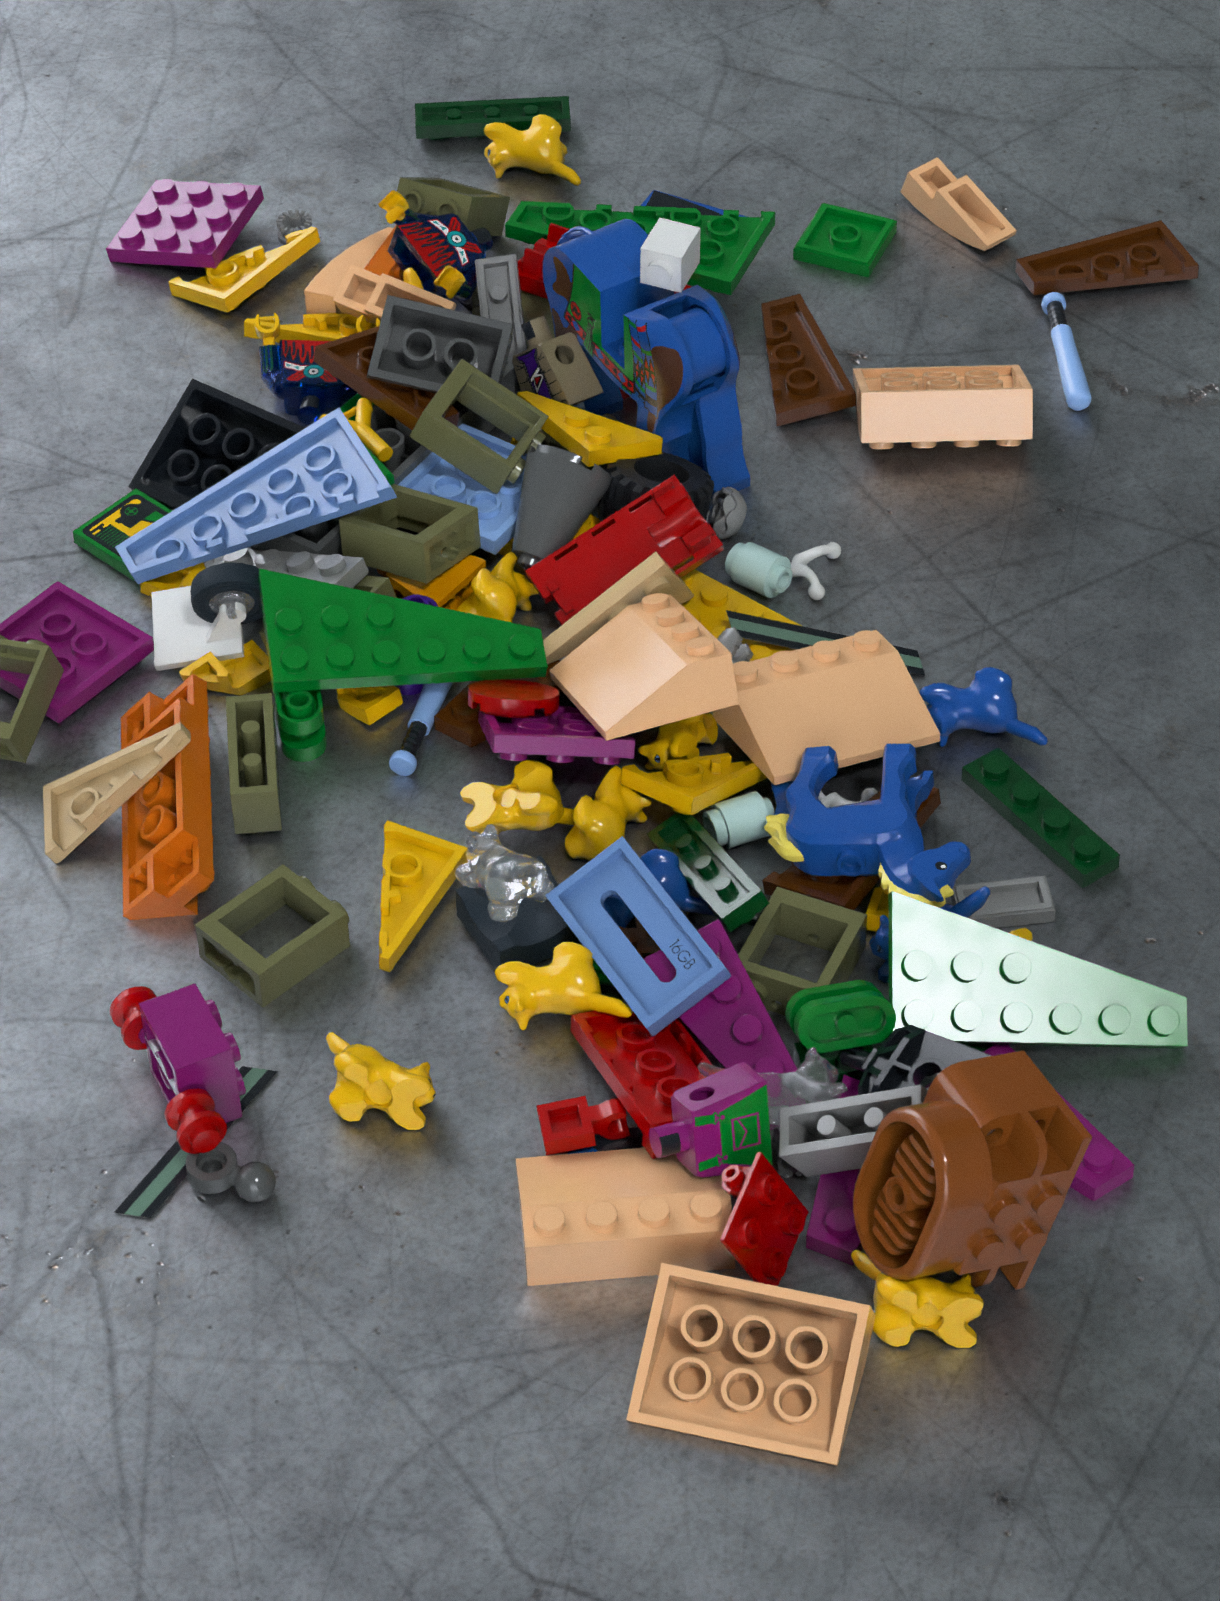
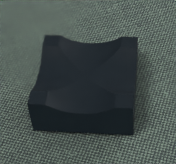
(525, 938)

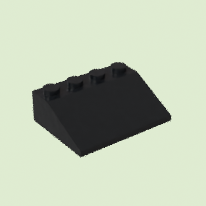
(206, 442)

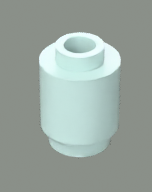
(758, 569)
(738, 819)

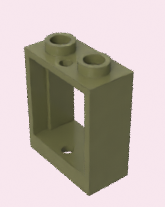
(441, 197)
(493, 404)
(440, 527)
(45, 673)
(807, 922)
(272, 976)

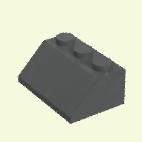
(425, 342)

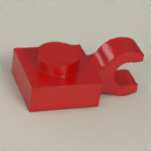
(572, 1123)

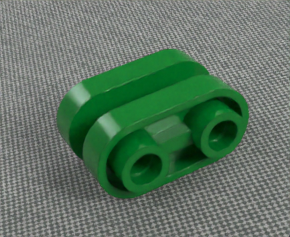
(301, 724)
(840, 1016)

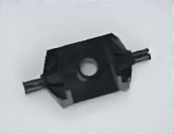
(906, 1059)

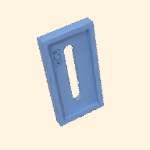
(581, 906)

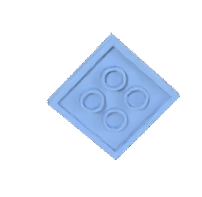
(495, 511)

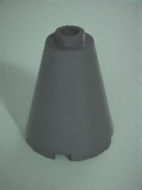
(554, 501)

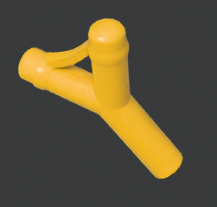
(363, 429)

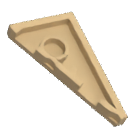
(647, 578)
(89, 796)

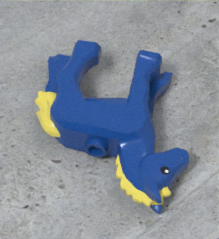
(865, 836)

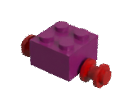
(187, 1059)

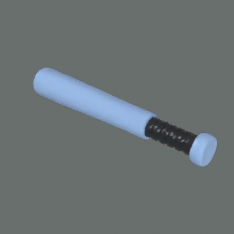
(1068, 360)
(420, 723)

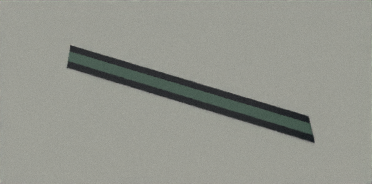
(800, 637)
(171, 1168)

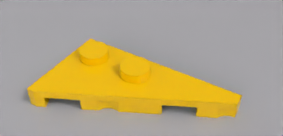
(244, 273)
(592, 435)
(693, 782)

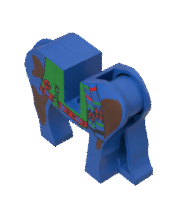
(654, 344)

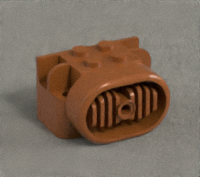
(969, 1174)

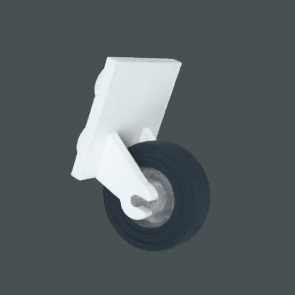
(205, 615)

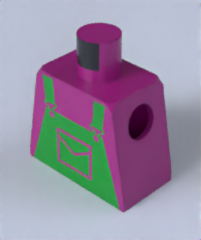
(717, 1122)

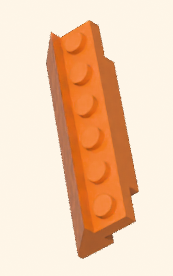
(170, 817)

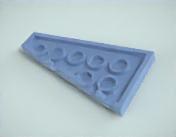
(287, 489)

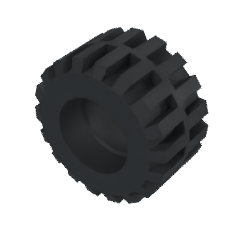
(639, 475)

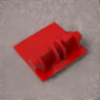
(762, 1220)

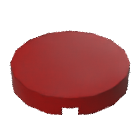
(513, 698)

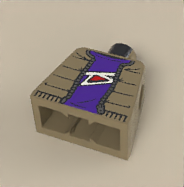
(555, 366)

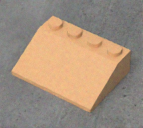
(943, 405)
(647, 670)
(827, 694)
(618, 1216)
(751, 1364)

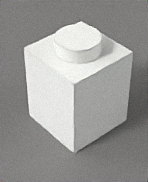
(670, 255)

